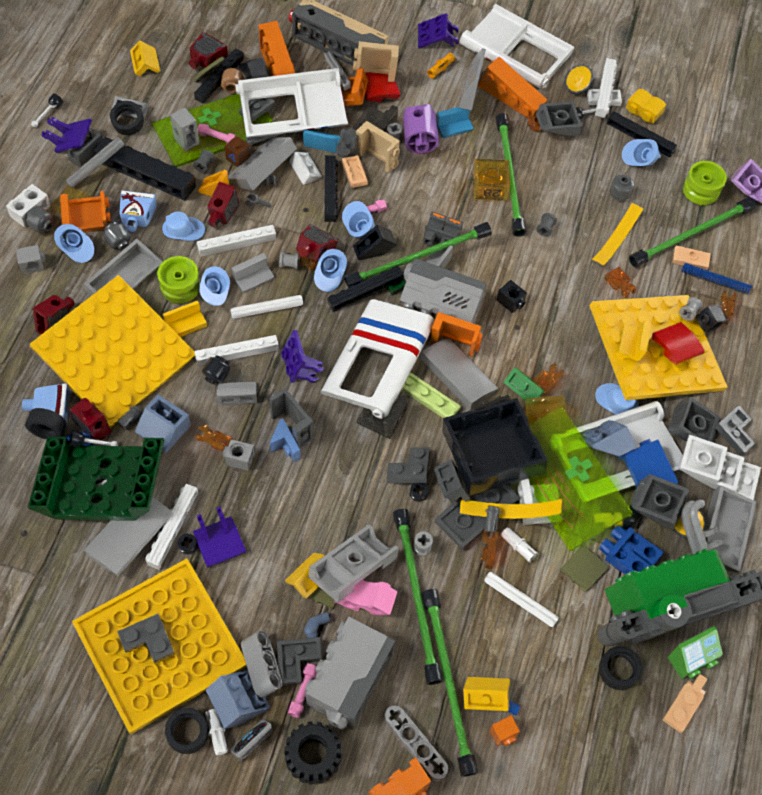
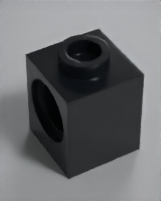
(511, 290)
(711, 318)

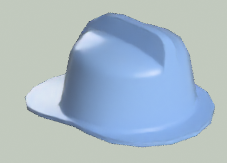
(640, 152)
(357, 219)
(182, 227)
(74, 243)
(330, 270)
(214, 286)
(612, 399)

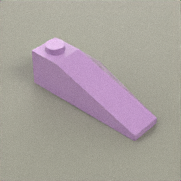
(749, 179)

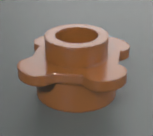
(534, 124)

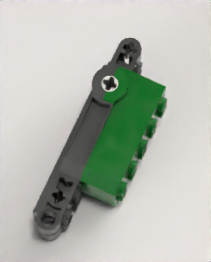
(675, 596)

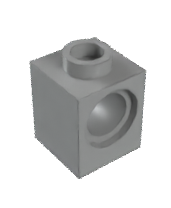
(30, 259)
(243, 461)

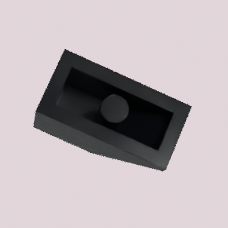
(254, 68)
(374, 243)

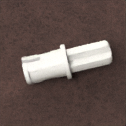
(519, 544)
(216, 732)

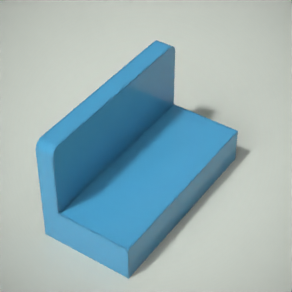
(453, 122)
(320, 140)

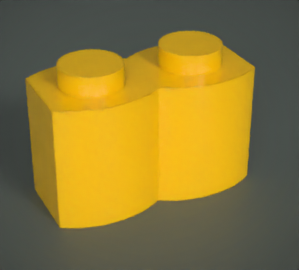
(645, 106)

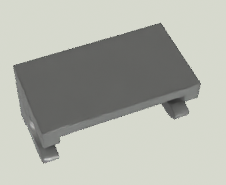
(86, 152)
(451, 482)

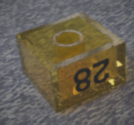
(491, 179)

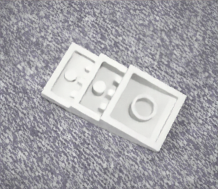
(717, 467)

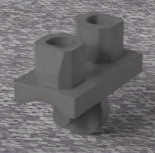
(347, 143)

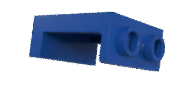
(648, 460)

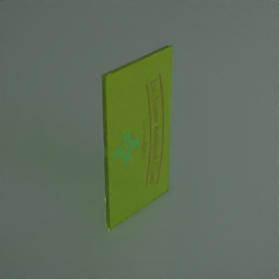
(220, 116)
(577, 478)

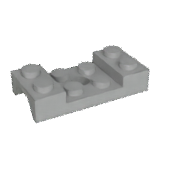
(339, 575)

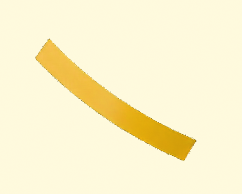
(619, 234)
(513, 511)

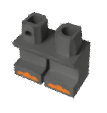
(438, 231)

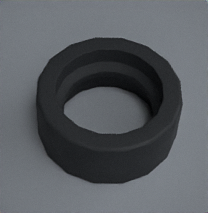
(122, 107)
(45, 423)
(628, 654)
(175, 718)

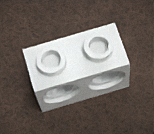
(28, 199)

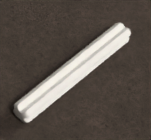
(266, 306)
(521, 599)

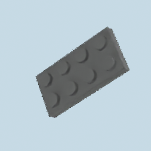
(466, 528)

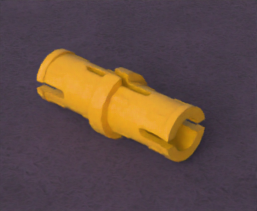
(434, 70)

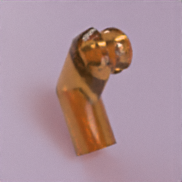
(308, 263)

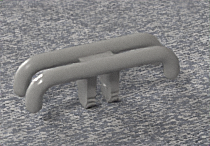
(695, 534)

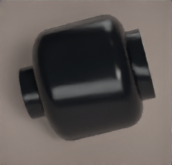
(216, 369)

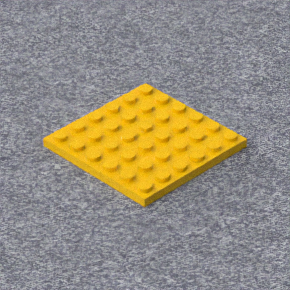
(113, 350)
(654, 373)
(196, 633)

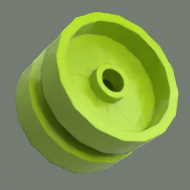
(704, 182)
(178, 279)

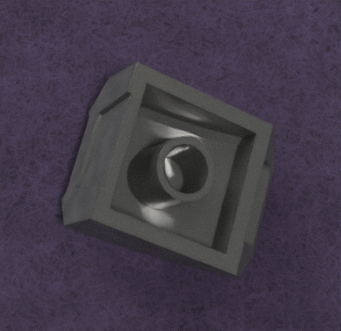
(559, 118)
(693, 419)
(660, 500)

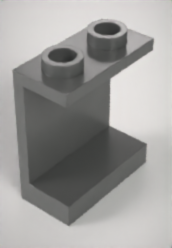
(283, 402)

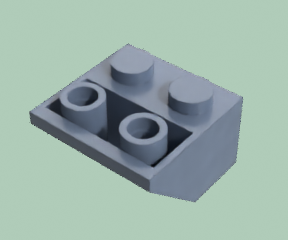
(164, 421)
(610, 438)
(236, 699)

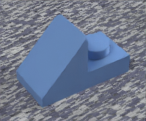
(283, 438)

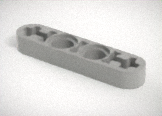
(417, 741)

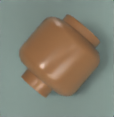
(230, 78)

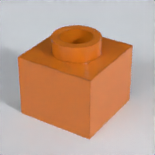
(505, 731)

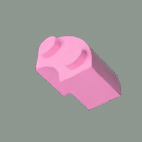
(373, 597)

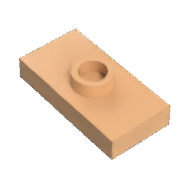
(354, 171)
(693, 257)

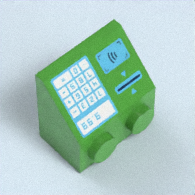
(696, 654)

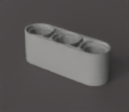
(261, 664)

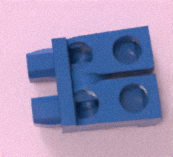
(630, 552)

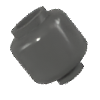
(622, 187)
(39, 219)
(117, 236)

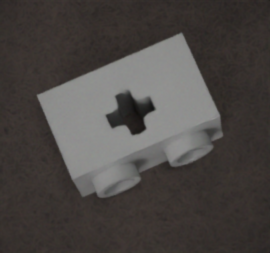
(184, 129)

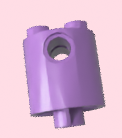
(420, 129)

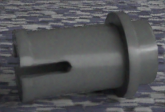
(129, 417)
(492, 518)

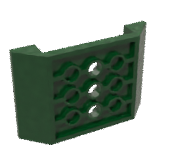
(70, 480)

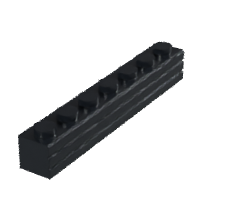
(214, 80)
(639, 132)
(331, 188)
(365, 288)

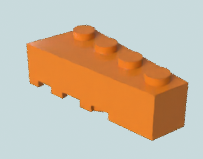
(274, 49)
(511, 88)
(408, 782)

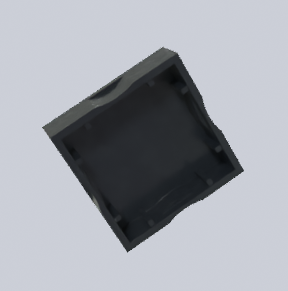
(494, 446)

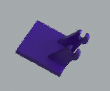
(436, 30)
(73, 134)
(297, 362)
(218, 541)

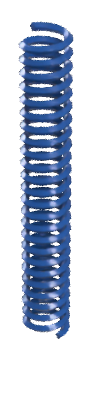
(714, 275)

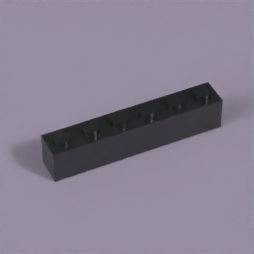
(149, 170)

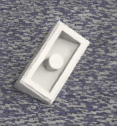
(305, 167)

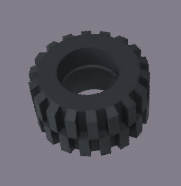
(307, 734)

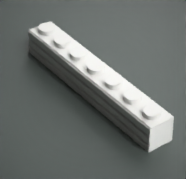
(606, 87)
(236, 240)
(238, 350)
(171, 527)

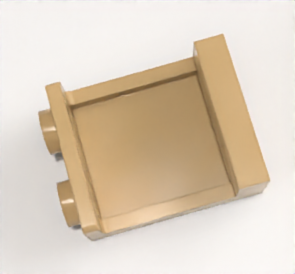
(376, 58)
(378, 144)

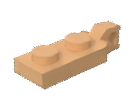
(685, 704)

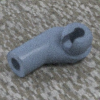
(313, 624)

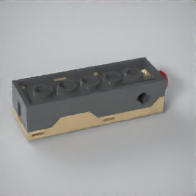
(331, 30)

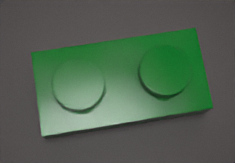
(523, 384)

